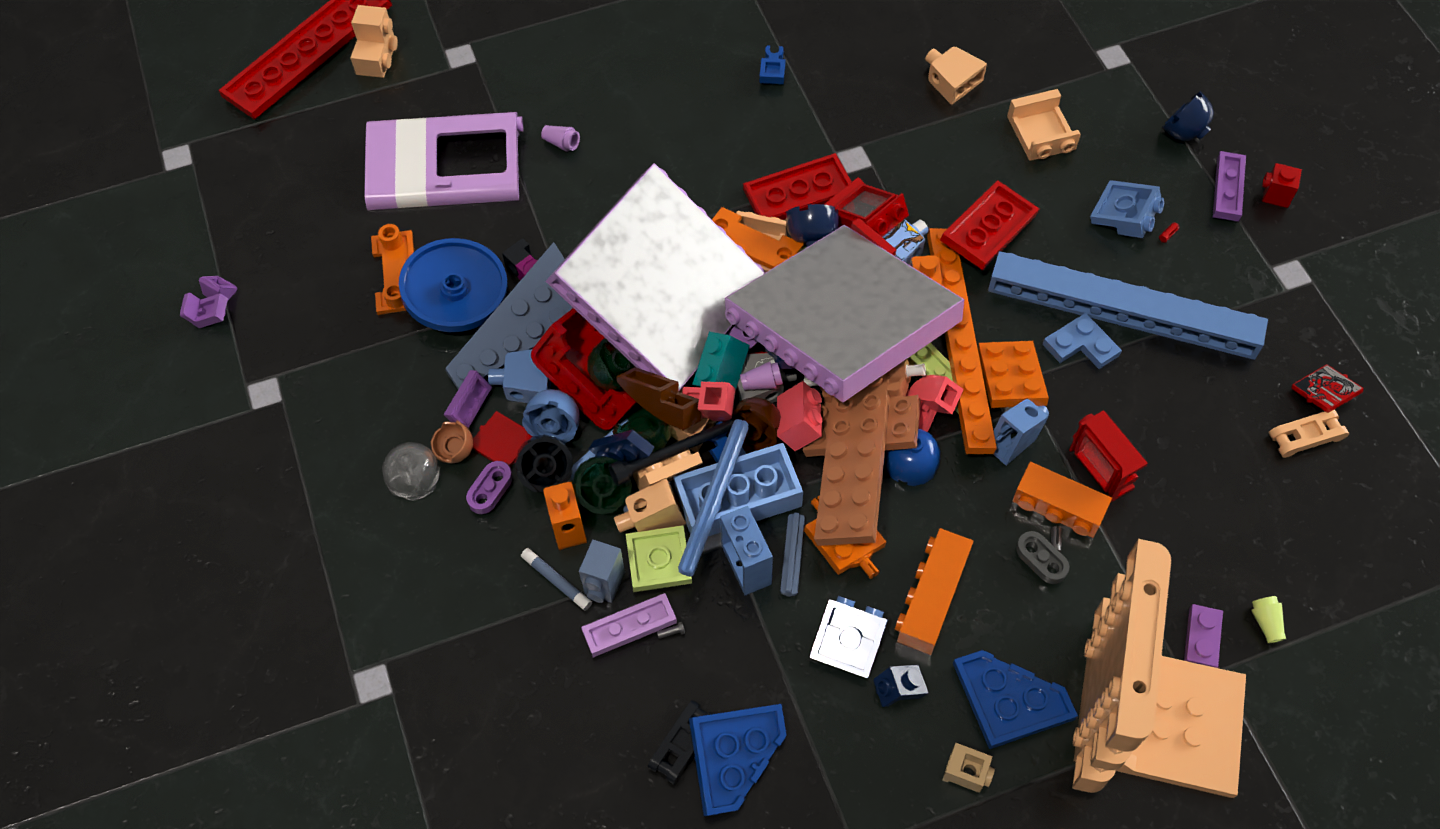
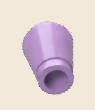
(562, 137)
(762, 377)

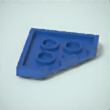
(1011, 699)
(733, 753)

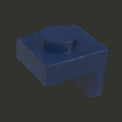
(900, 684)

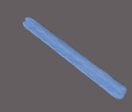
(713, 498)

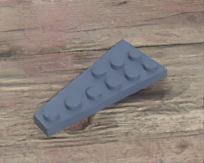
(515, 323)

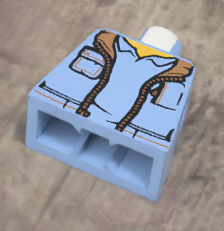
(907, 239)

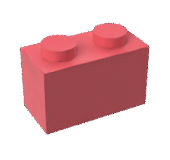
(799, 416)

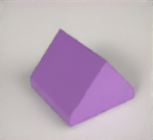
(214, 285)

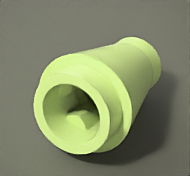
(1270, 618)

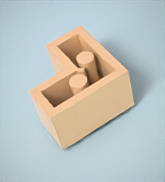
(374, 41)

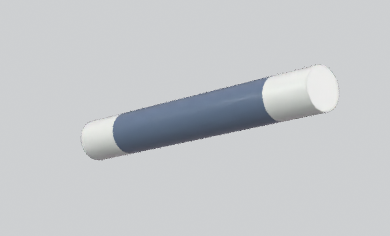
(556, 579)

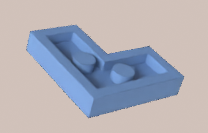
(1085, 336)

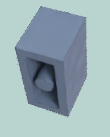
(602, 571)

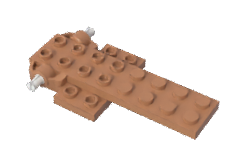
(854, 450)

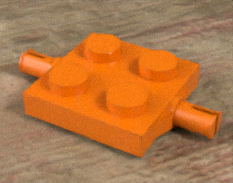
(847, 555)

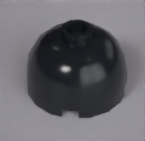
(543, 462)

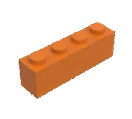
(934, 591)

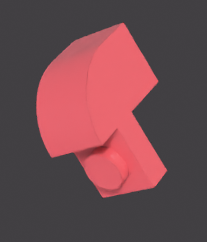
(936, 395)
(715, 399)

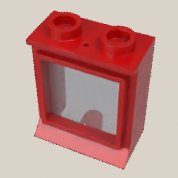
(872, 205)
(1107, 454)

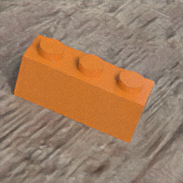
(1061, 500)

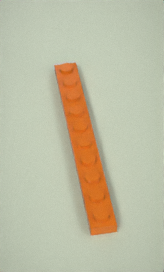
(964, 355)

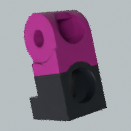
(519, 258)

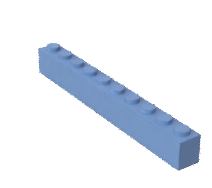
(1129, 305)

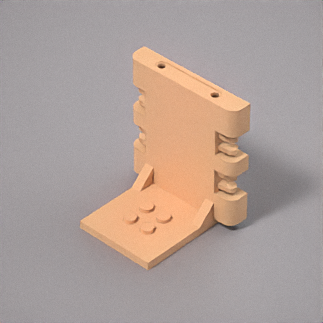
(1148, 709)

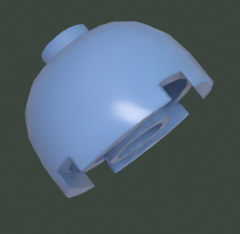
(552, 414)

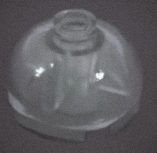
(411, 471)

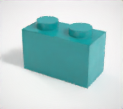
(721, 360)

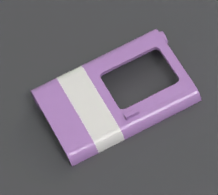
(404, 162)

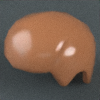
(452, 442)

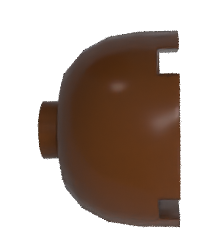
(763, 422)

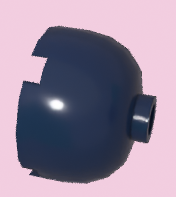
(1190, 119)
(811, 224)

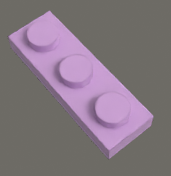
(629, 625)

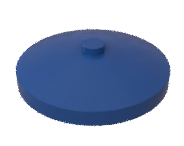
(452, 284)

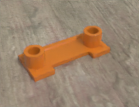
(756, 245)
(395, 249)

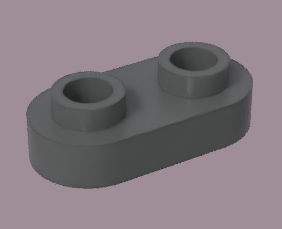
(1044, 557)

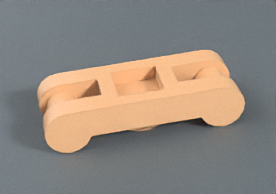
(1308, 433)

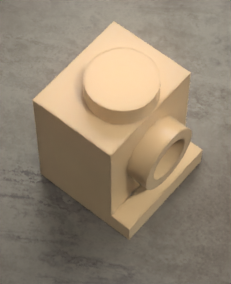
(966, 757)

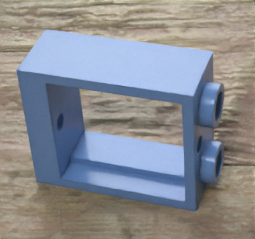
(745, 543)

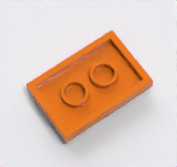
(1012, 373)

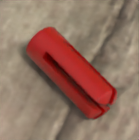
(1169, 232)

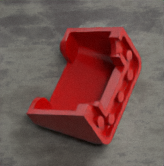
(563, 359)

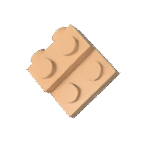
(668, 468)

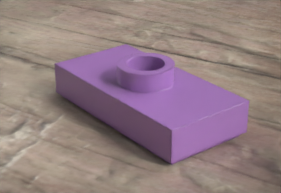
(468, 399)

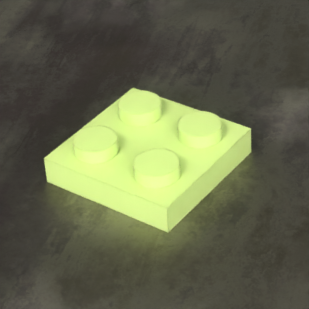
(656, 558)

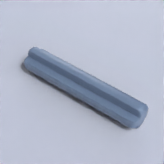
(792, 555)

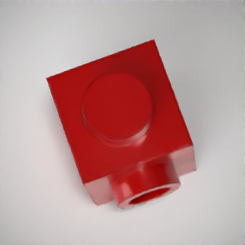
(1281, 185)

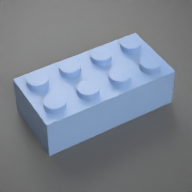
(759, 480)

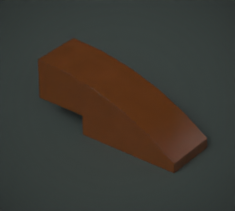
(661, 397)

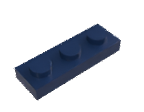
(622, 446)

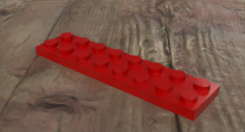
(294, 56)

